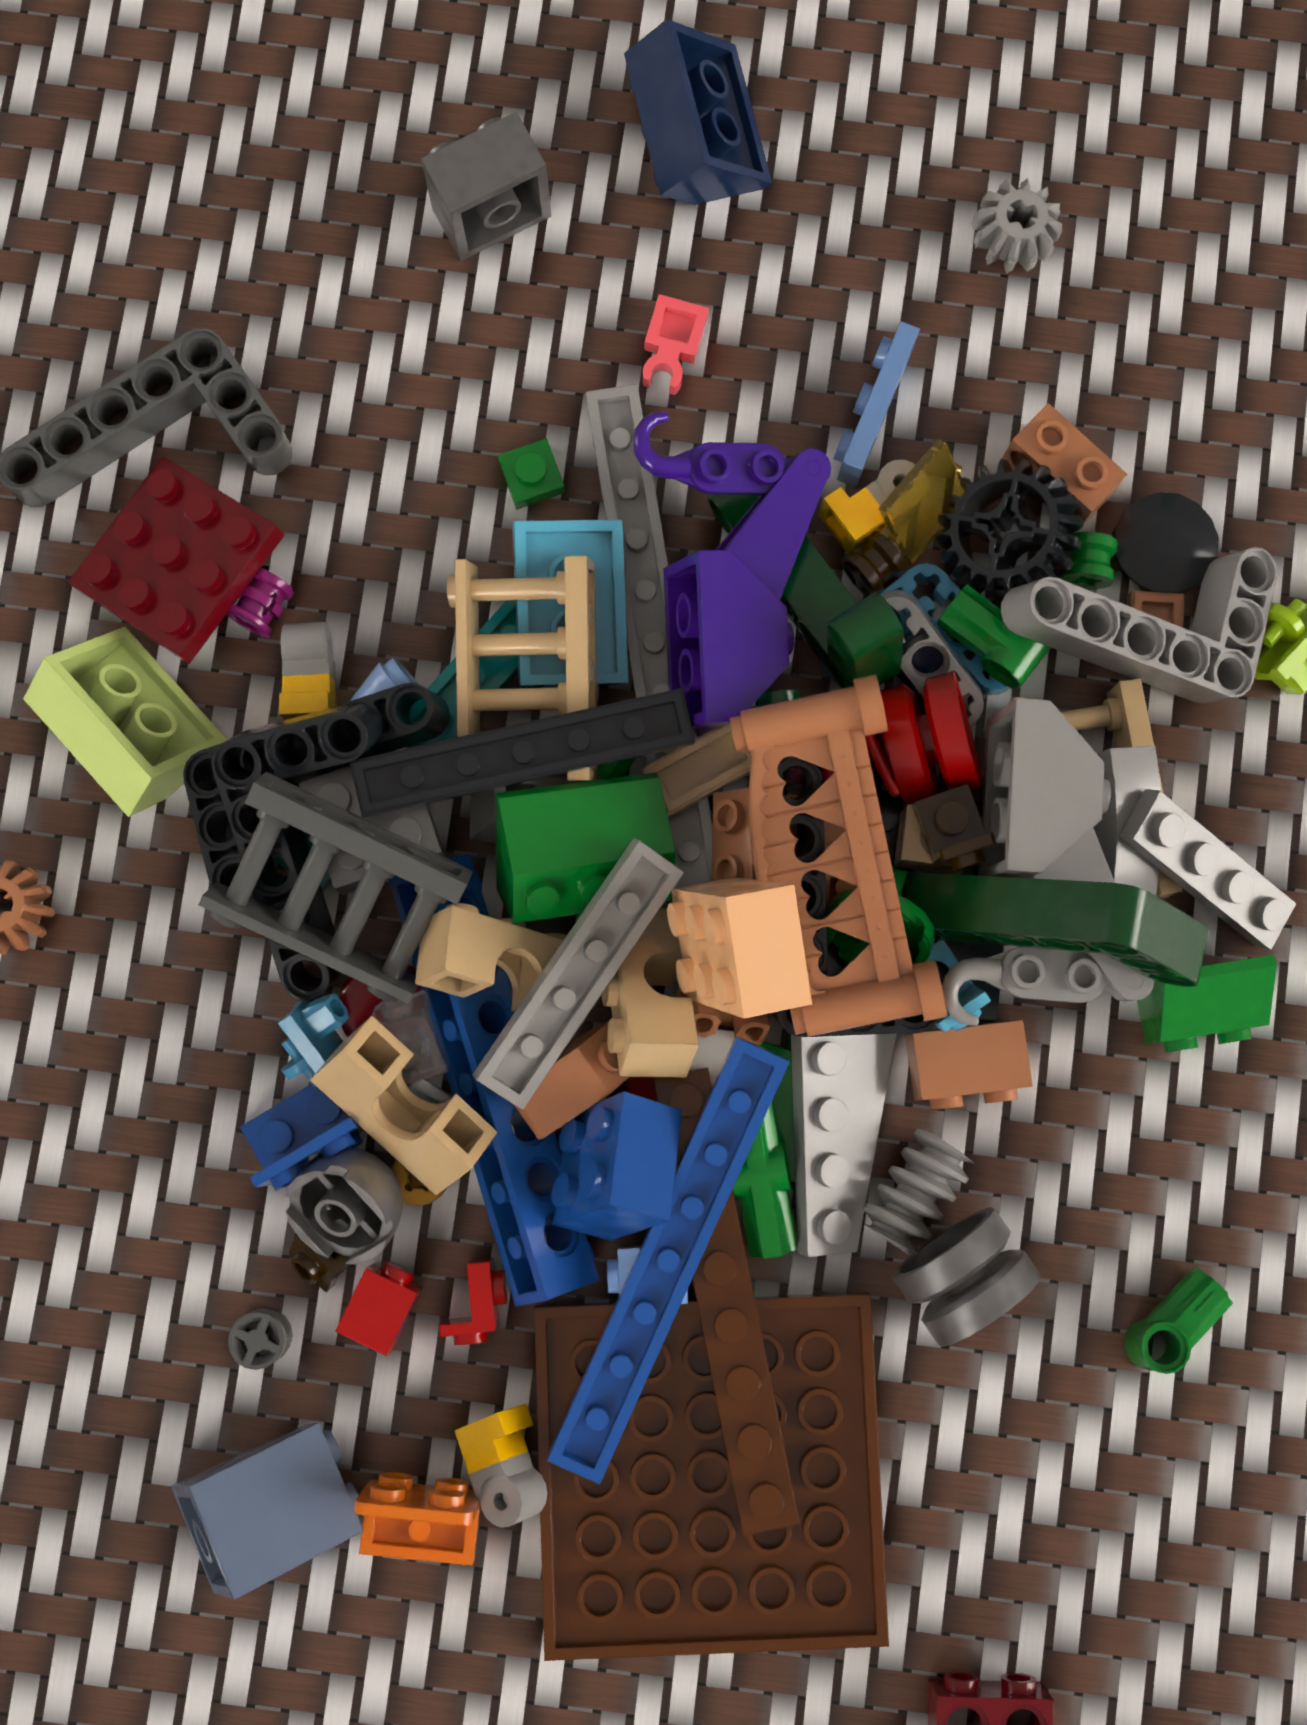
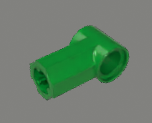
(982, 630)
(1181, 1318)

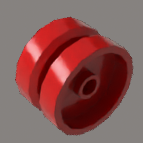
(921, 741)

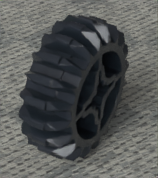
(1014, 491)

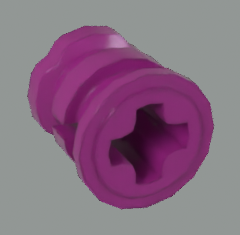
(261, 603)

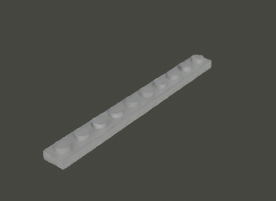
(631, 497)

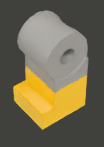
(859, 515)
(306, 669)
(502, 1467)

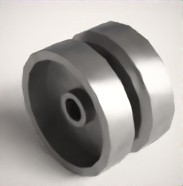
(967, 1277)

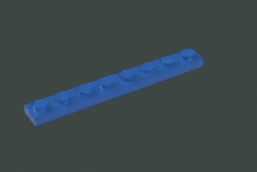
(667, 1261)

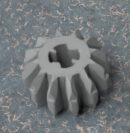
(1017, 225)

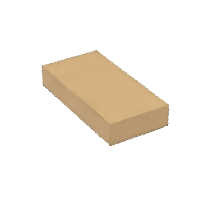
(700, 769)

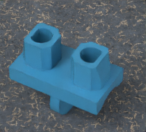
(312, 1034)

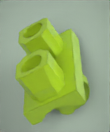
(1286, 648)

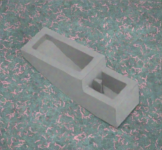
(1129, 774)

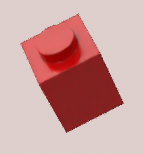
(380, 1307)

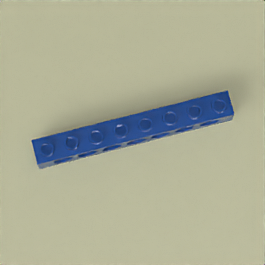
(516, 1212)

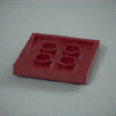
(176, 559)

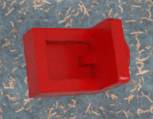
(486, 1292)

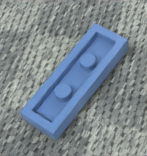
(874, 403)

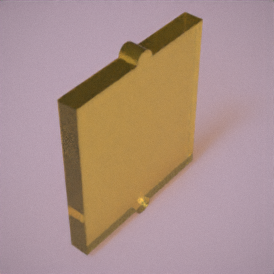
(918, 500)

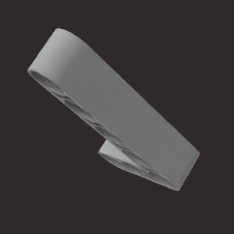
(1201, 665)

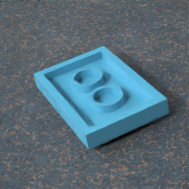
(540, 552)

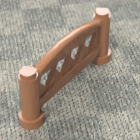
(831, 734)

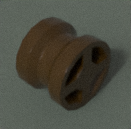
(874, 564)

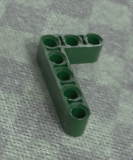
(844, 634)
(1065, 916)

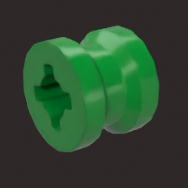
(1092, 562)

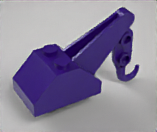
(724, 604)

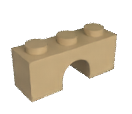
(465, 946)
(647, 1029)
(427, 1138)

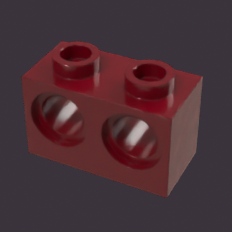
(989, 1699)

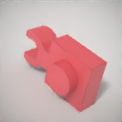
(673, 336)

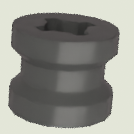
(254, 1348)

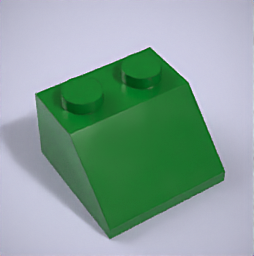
(1224, 1003)

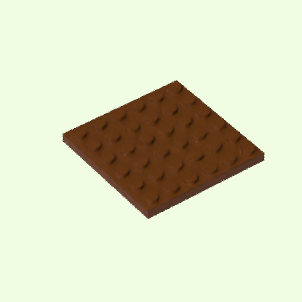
(659, 1545)

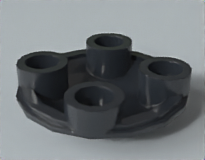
(1165, 543)

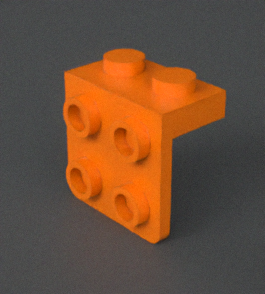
(419, 1519)

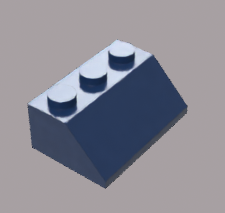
(696, 115)

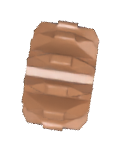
(27, 908)

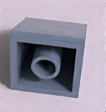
(268, 1510)

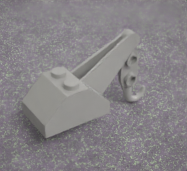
(1041, 804)

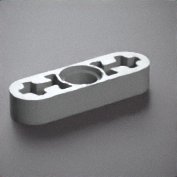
(917, 619)

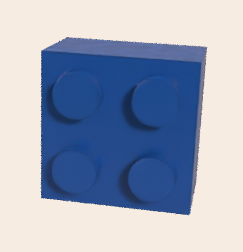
(617, 1167)

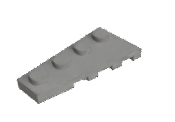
(836, 1121)

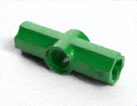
(764, 1194)

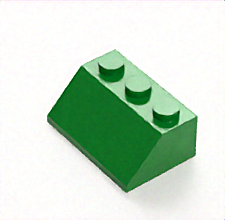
(567, 838)

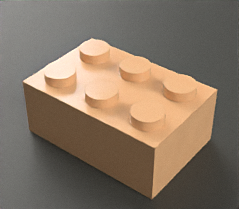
(740, 946)

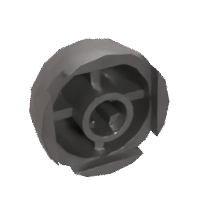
(345, 1205)

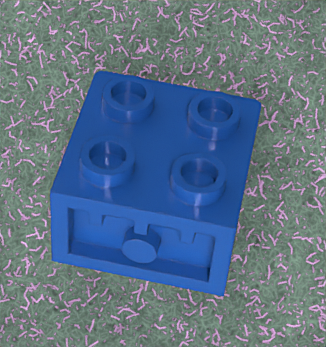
(296, 1133)

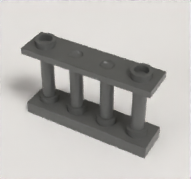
(331, 832)

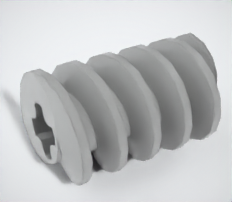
(916, 1191)

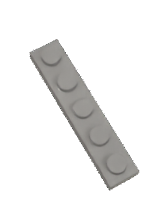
(577, 974)

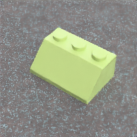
(121, 717)

